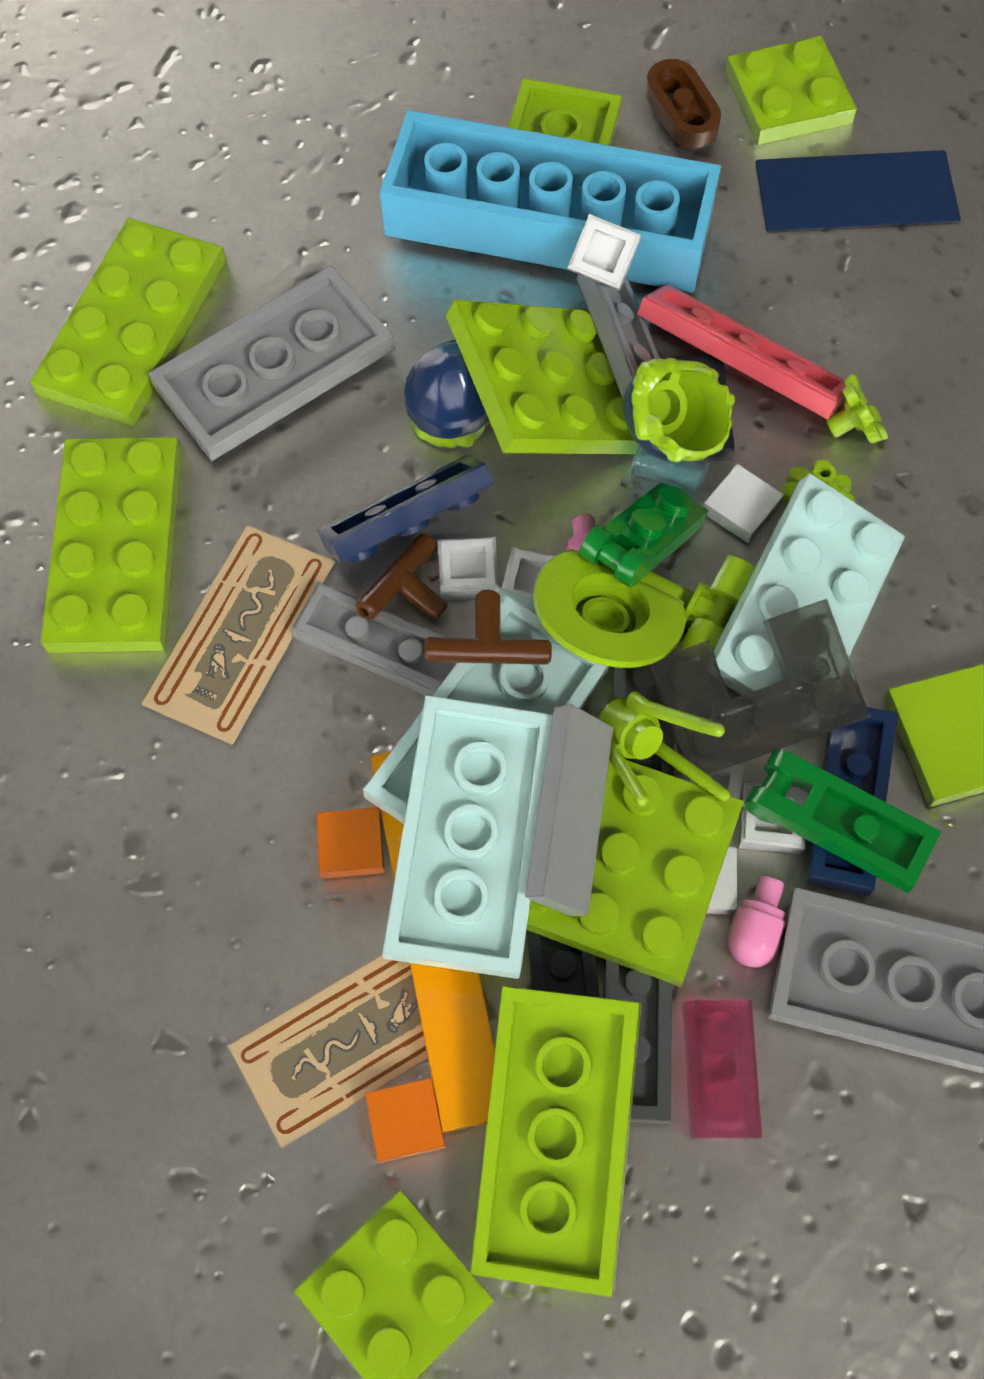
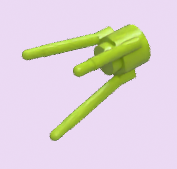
(639, 736)

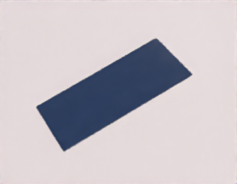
(857, 190)

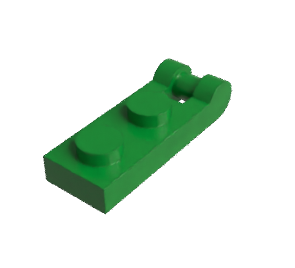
(644, 533)
(844, 820)

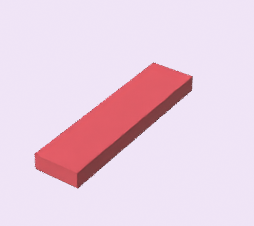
(744, 350)

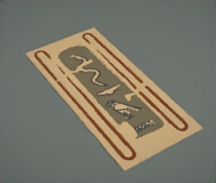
(237, 635)
(334, 1048)

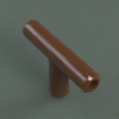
(401, 579)
(487, 645)

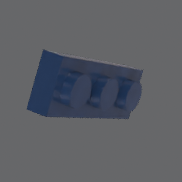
(406, 509)
(863, 758)

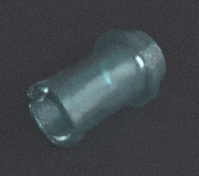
(684, 476)

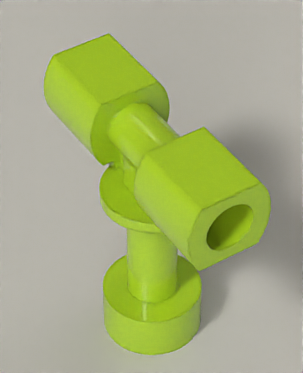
(708, 606)

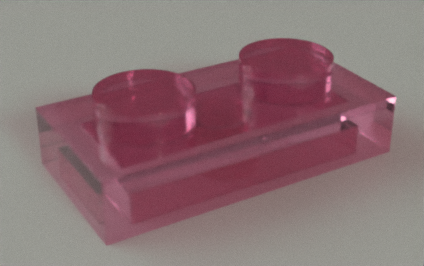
(721, 1070)

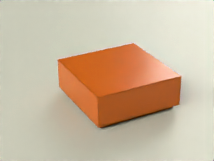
(350, 843)
(405, 1120)

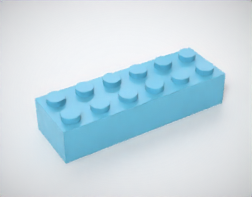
(533, 192)

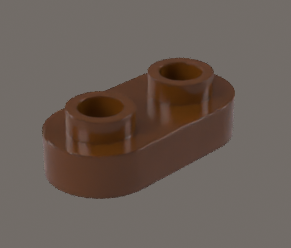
(683, 103)

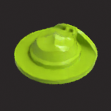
(603, 617)

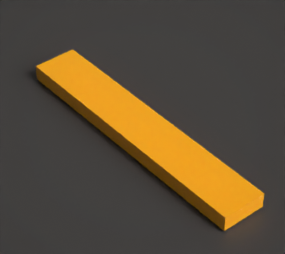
(452, 1024)

